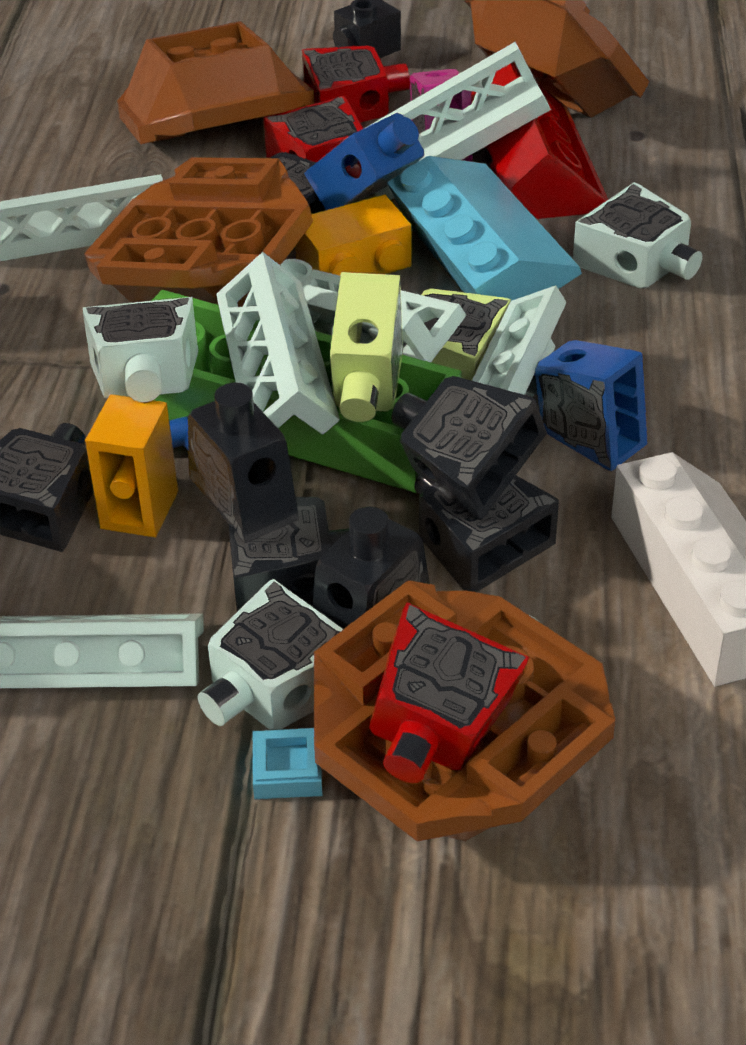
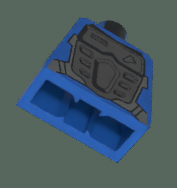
(381, 149)
(593, 400)

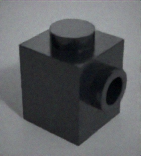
(368, 24)

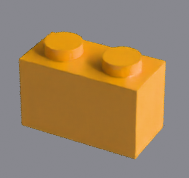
(358, 239)
(132, 465)

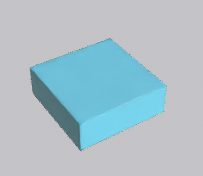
(285, 764)

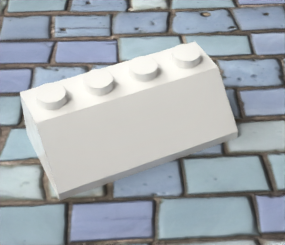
(692, 553)

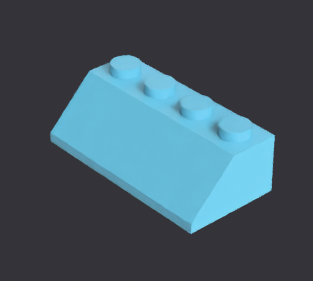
(480, 229)

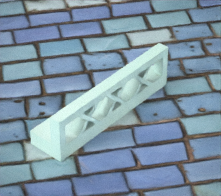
(483, 120)
(64, 217)
(283, 334)
(521, 341)
(418, 342)
(100, 650)

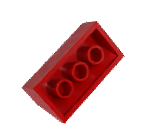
(546, 160)

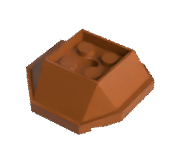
(563, 49)
(207, 82)
(201, 229)
(535, 745)

